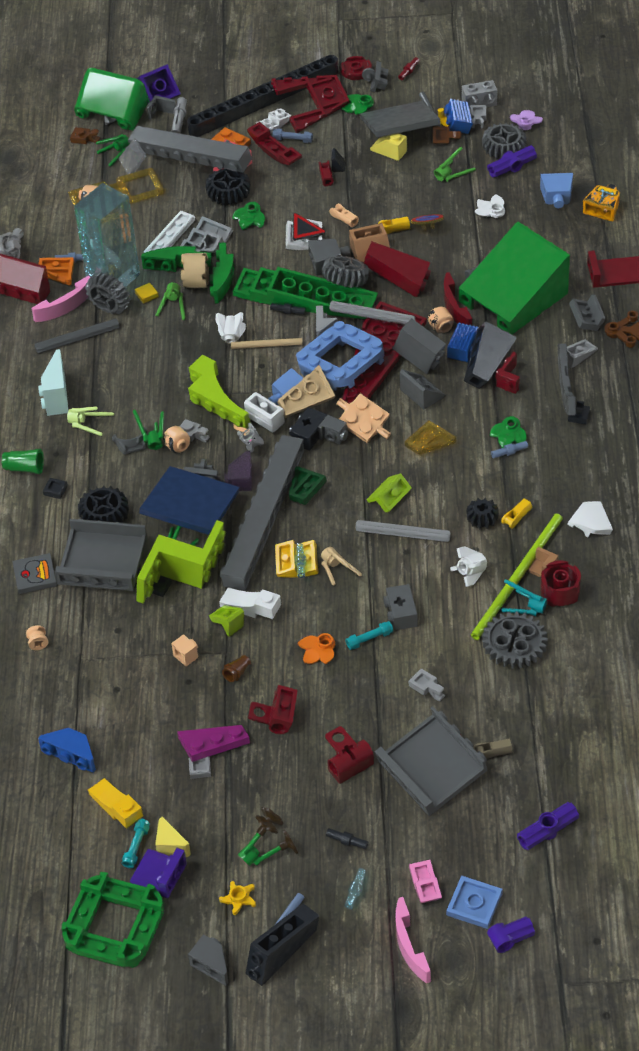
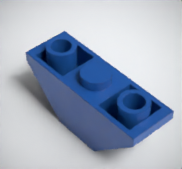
(68, 747)

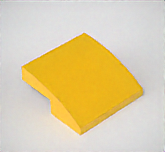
(286, 555)

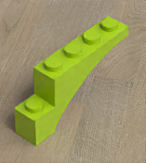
(209, 394)

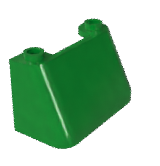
(112, 97)

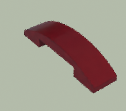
(271, 146)
(459, 314)

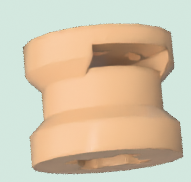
(37, 637)

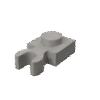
(478, 114)

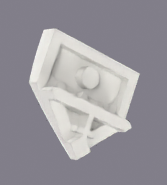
(591, 519)

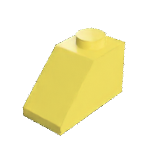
(392, 146)

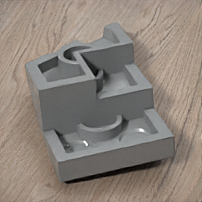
(207, 236)

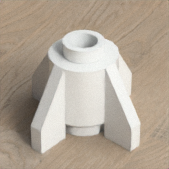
(230, 327)
(471, 564)

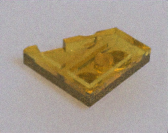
(429, 438)

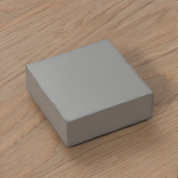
(200, 768)

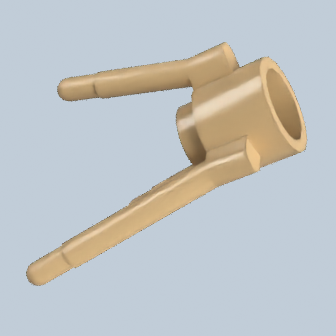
(332, 558)

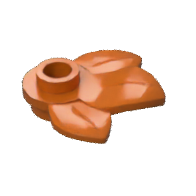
(318, 648)

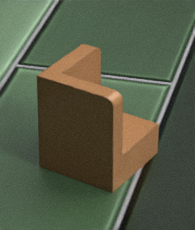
(542, 558)

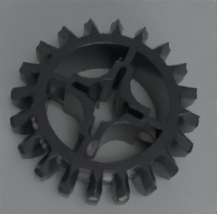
(227, 186)
(102, 502)

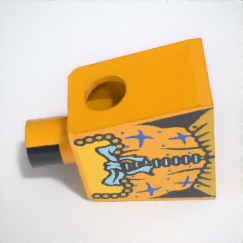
(602, 202)

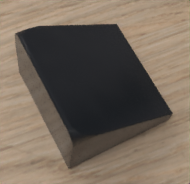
(338, 161)

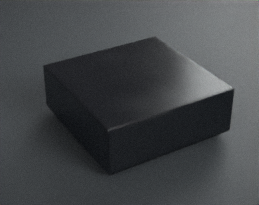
(55, 488)

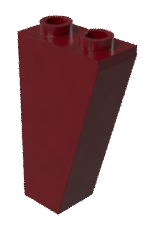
(398, 267)

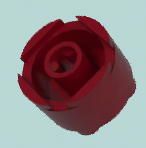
(560, 583)

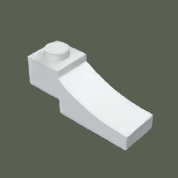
(253, 603)

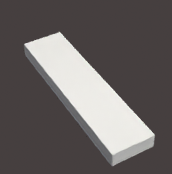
(172, 231)

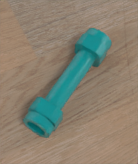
(354, 641)
(129, 858)

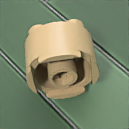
(195, 270)

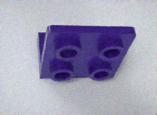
(160, 870)

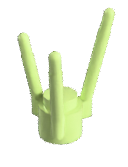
(77, 415)

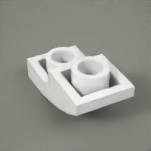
(276, 119)

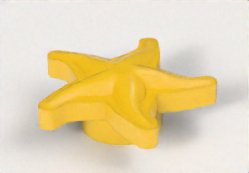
(238, 897)

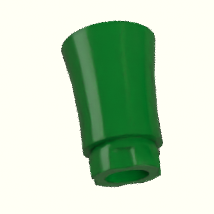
(24, 461)

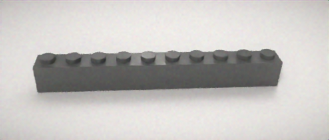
(262, 513)

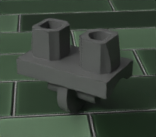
(376, 76)
(204, 470)

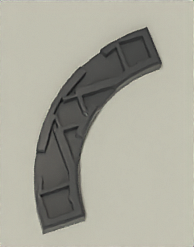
(568, 398)

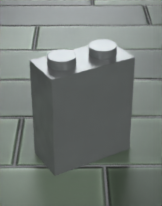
(419, 346)

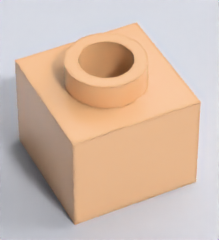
(185, 650)

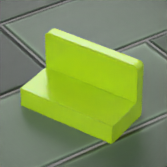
(390, 492)

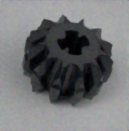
(482, 513)

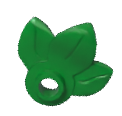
(358, 103)
(248, 217)
(508, 434)

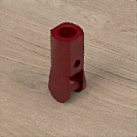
(326, 174)

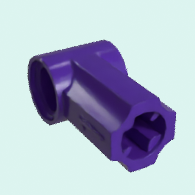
(505, 936)

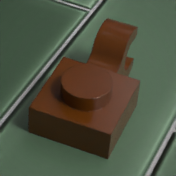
(83, 135)
(442, 135)

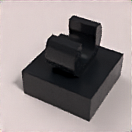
(581, 415)

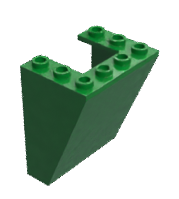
(518, 278)

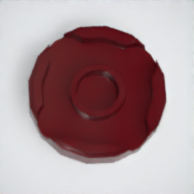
(354, 66)

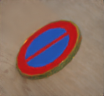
(427, 219)

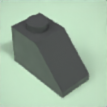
(209, 959)

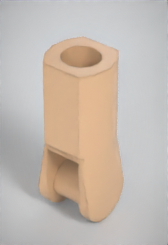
(344, 215)

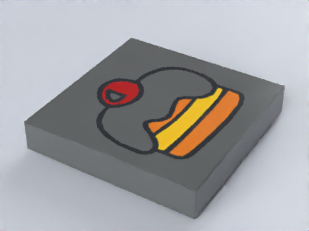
(34, 573)

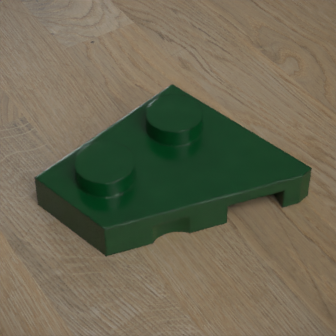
(305, 485)

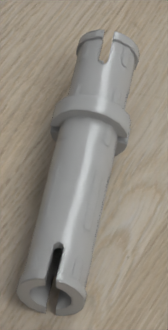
(179, 114)

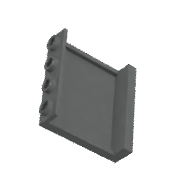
(102, 555)
(433, 762)

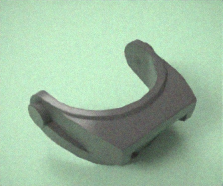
(130, 445)

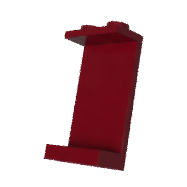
(612, 271)

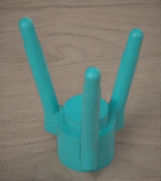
(536, 602)

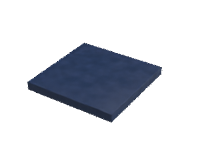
(189, 500)

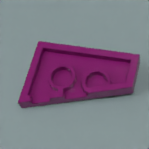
(211, 741)

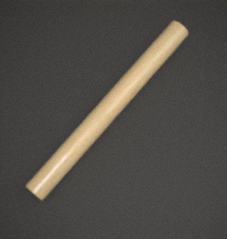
(266, 343)

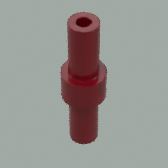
(408, 68)

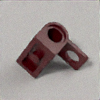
(280, 714)
(350, 756)

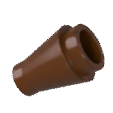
(235, 669)

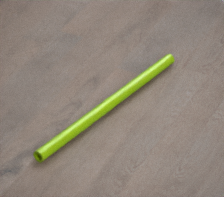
(516, 576)

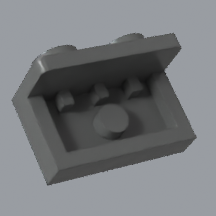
(588, 313)

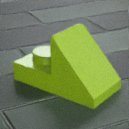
(230, 617)

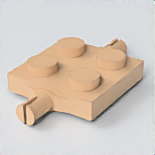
(364, 418)

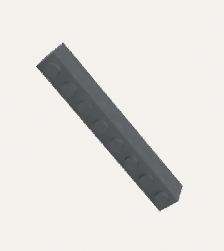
(192, 149)

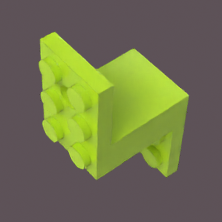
(180, 562)

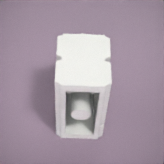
(264, 412)

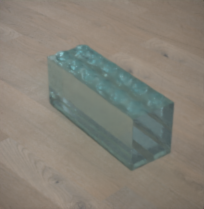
(107, 234)

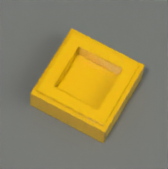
(146, 293)

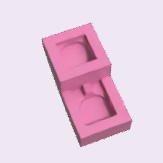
(425, 881)

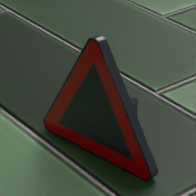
(304, 228)

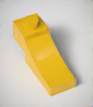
(116, 803)

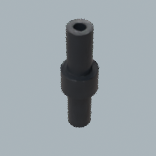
(288, 308)
(347, 838)

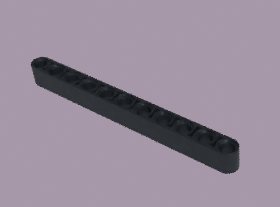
(255, 98)

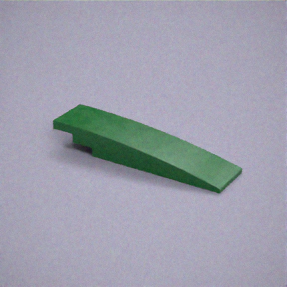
(300, 290)

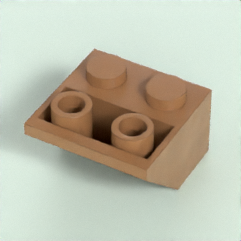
(361, 239)

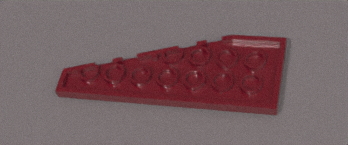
(388, 333)

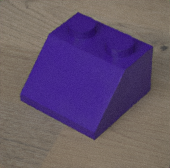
(160, 83)

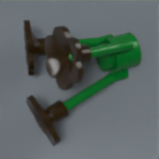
(250, 853)

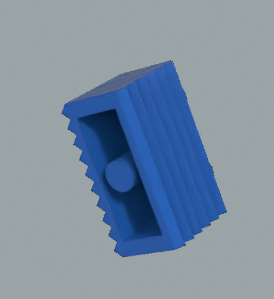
(458, 116)
(461, 342)

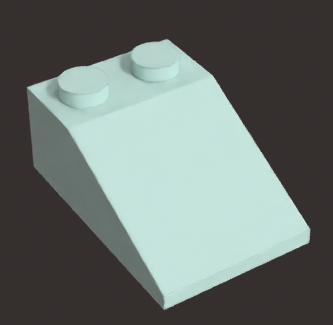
(54, 387)

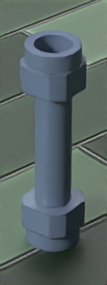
(307, 137)

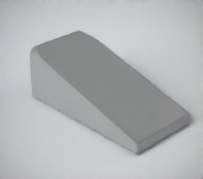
(579, 351)

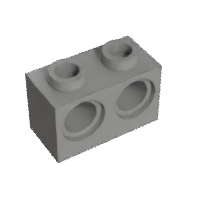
(480, 93)

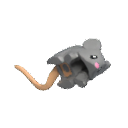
(249, 436)

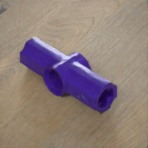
(512, 161)
(539, 831)

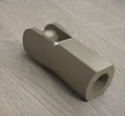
(494, 748)

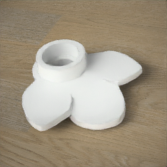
(491, 208)

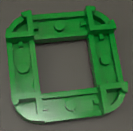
(104, 949)

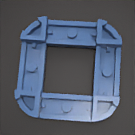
(371, 352)

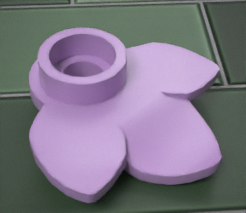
(526, 119)

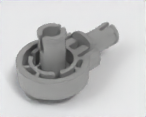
(11, 243)

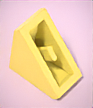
(169, 839)

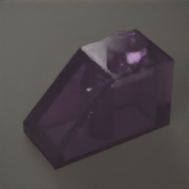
(240, 472)

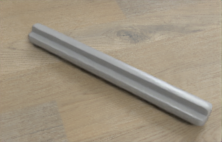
(370, 312)
(403, 530)

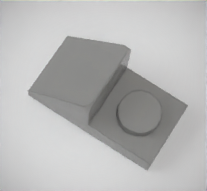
(322, 321)

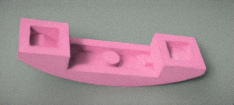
(46, 311)
(416, 962)

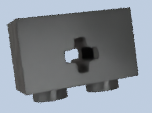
(401, 607)

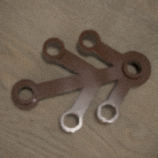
(618, 329)

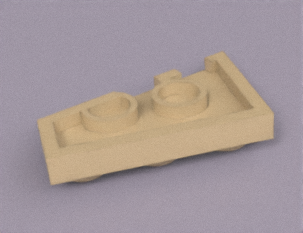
(307, 393)

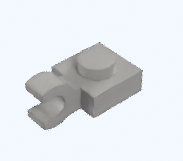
(195, 430)
(425, 682)

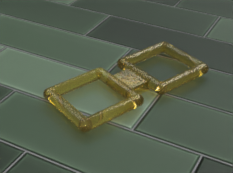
(121, 187)

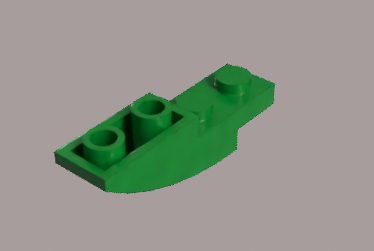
(169, 258)
(222, 274)

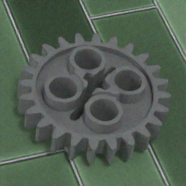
(526, 647)

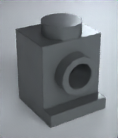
(333, 430)

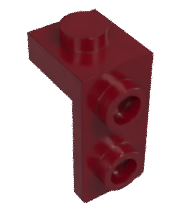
(505, 378)

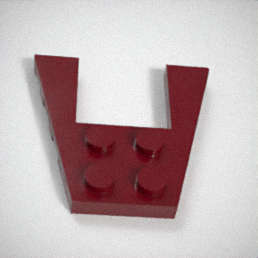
(325, 91)

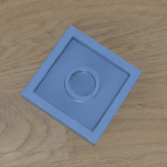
(474, 902)

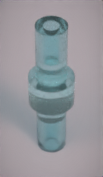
(300, 560)
(355, 888)

